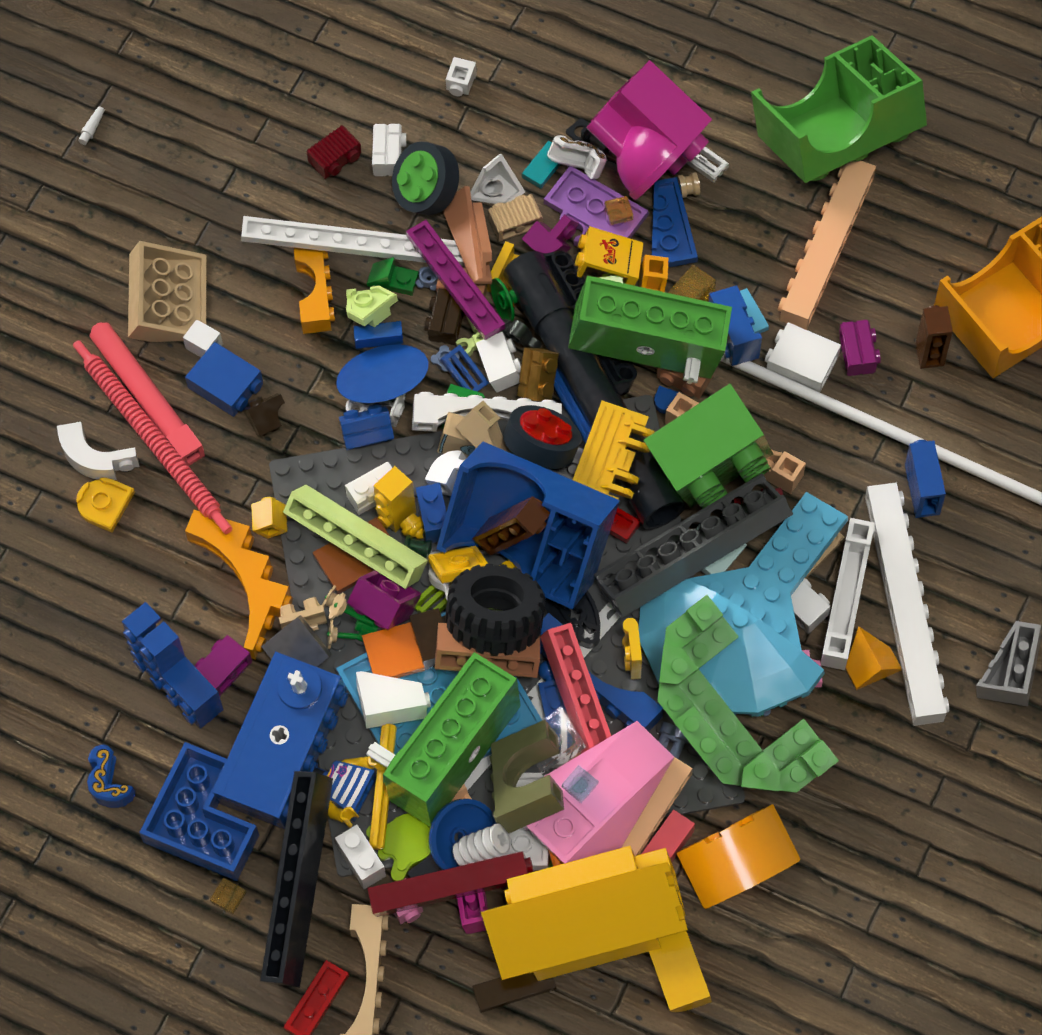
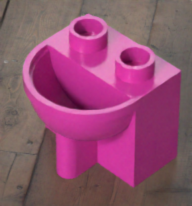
(650, 128)

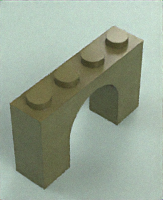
(510, 759)

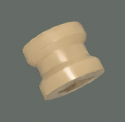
(689, 184)

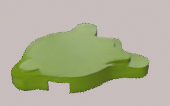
(405, 844)

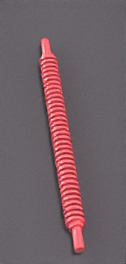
(152, 437)

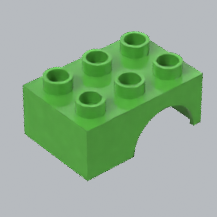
(854, 109)
(710, 448)

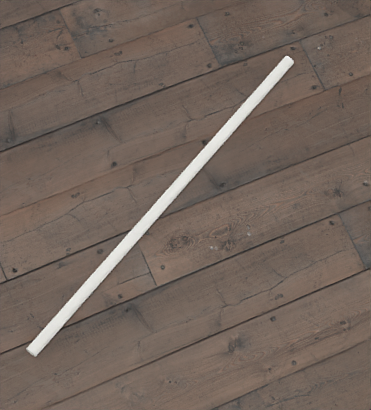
(887, 429)

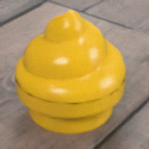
(412, 526)

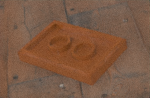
(341, 567)

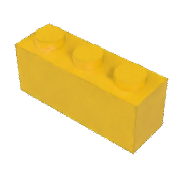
(394, 499)

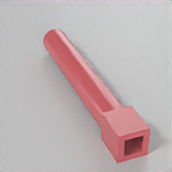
(146, 393)

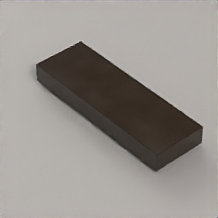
(507, 991)

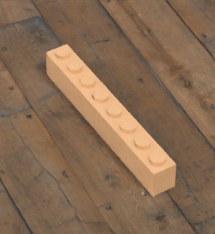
(827, 243)

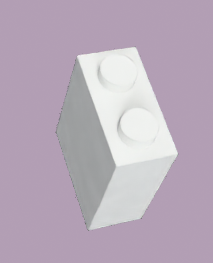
(803, 356)

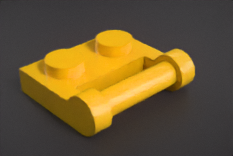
(632, 648)

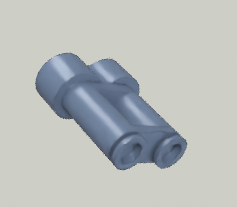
(672, 733)

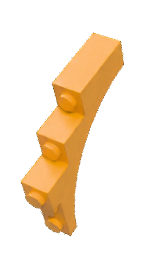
(251, 569)

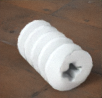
(482, 845)

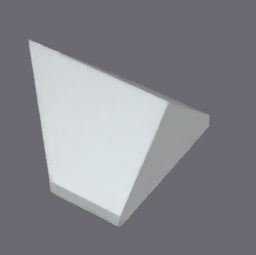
(496, 183)

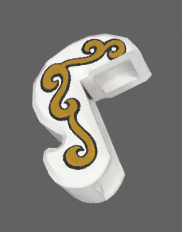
(578, 155)

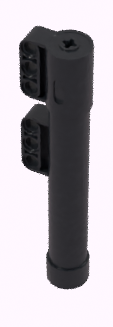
(548, 294)

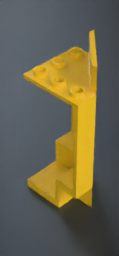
(585, 913)

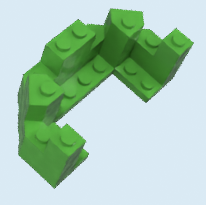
(711, 724)

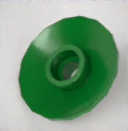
(503, 299)

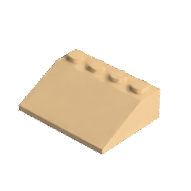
(165, 292)

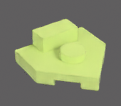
(369, 305)

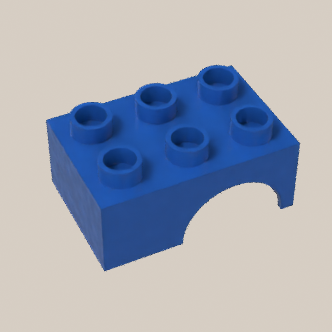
(575, 534)

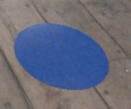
(382, 373)

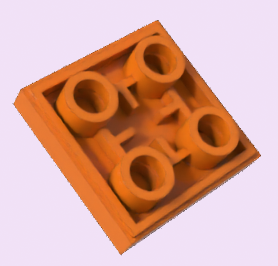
(393, 651)

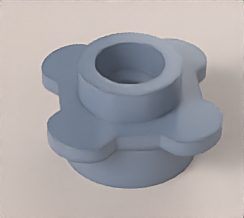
(424, 273)
(435, 359)

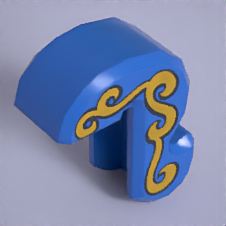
(101, 778)

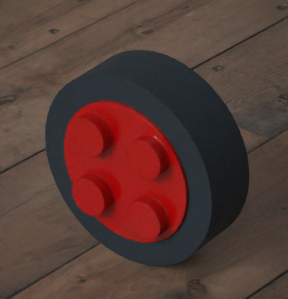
(542, 436)

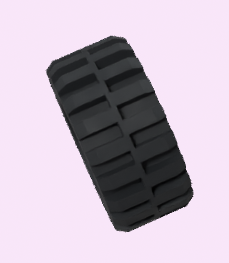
(499, 589)

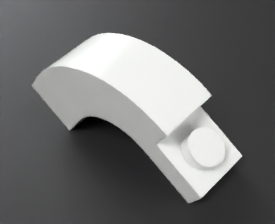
(92, 462)

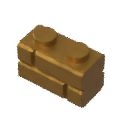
(537, 374)

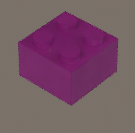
(383, 600)

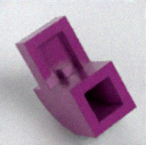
(547, 240)

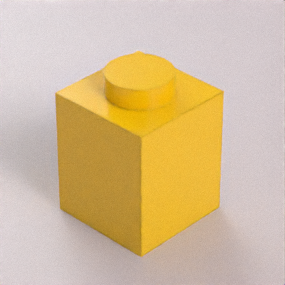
(268, 517)

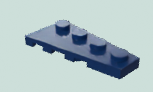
(671, 226)

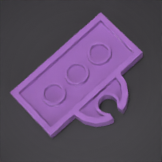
(584, 200)

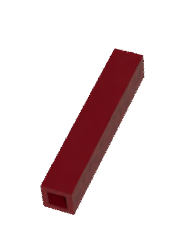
(447, 884)

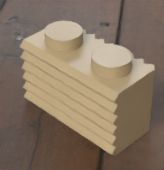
(514, 217)

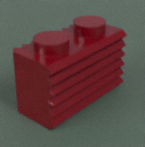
(334, 152)

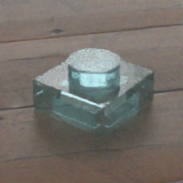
(580, 784)

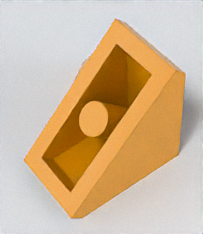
(870, 660)

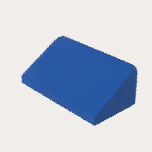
(383, 334)

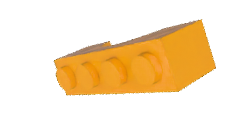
(654, 272)
(315, 309)

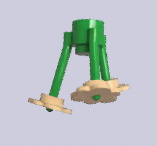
(338, 605)

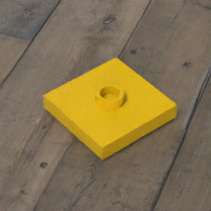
(453, 562)

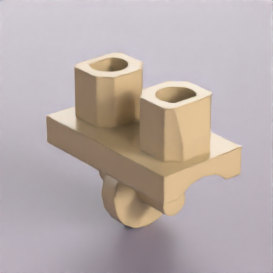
(313, 614)

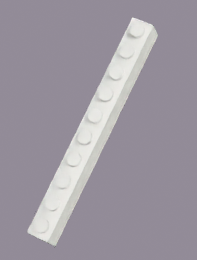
(906, 605)

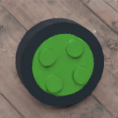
(425, 178)

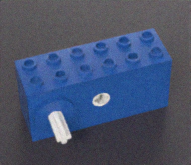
(280, 736)

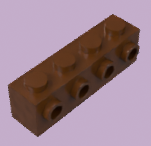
(512, 525)

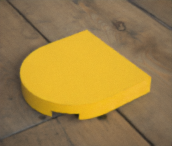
(104, 502)

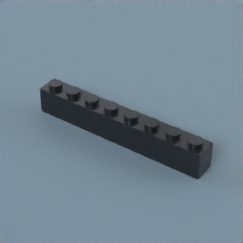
(296, 879)

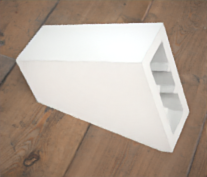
(390, 699)

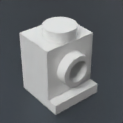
(460, 76)

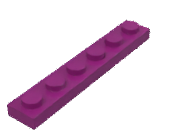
(455, 279)

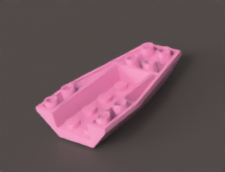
(628, 773)

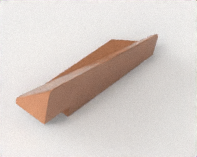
(470, 235)

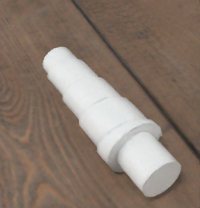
(90, 128)

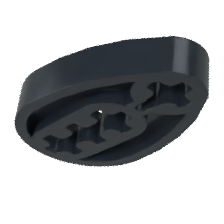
(588, 619)

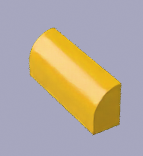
(680, 973)

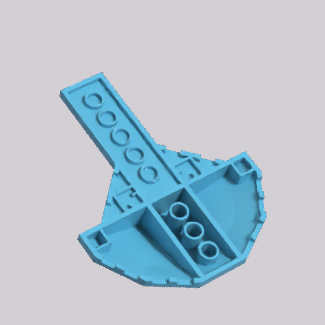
(766, 660)

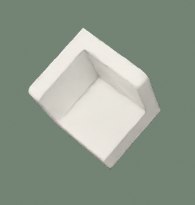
(200, 338)

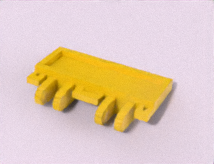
(606, 451)

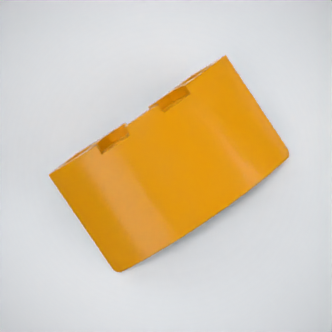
(739, 858)

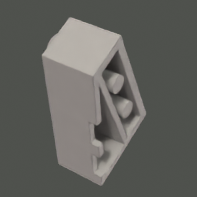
(1013, 668)

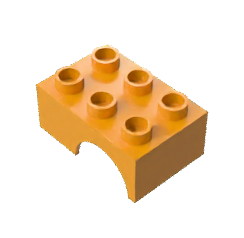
(1001, 305)

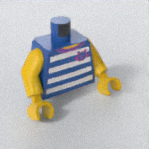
(350, 786)

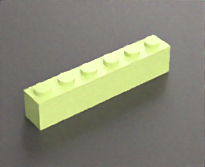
(355, 536)

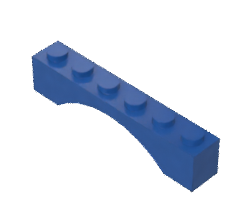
(618, 703)

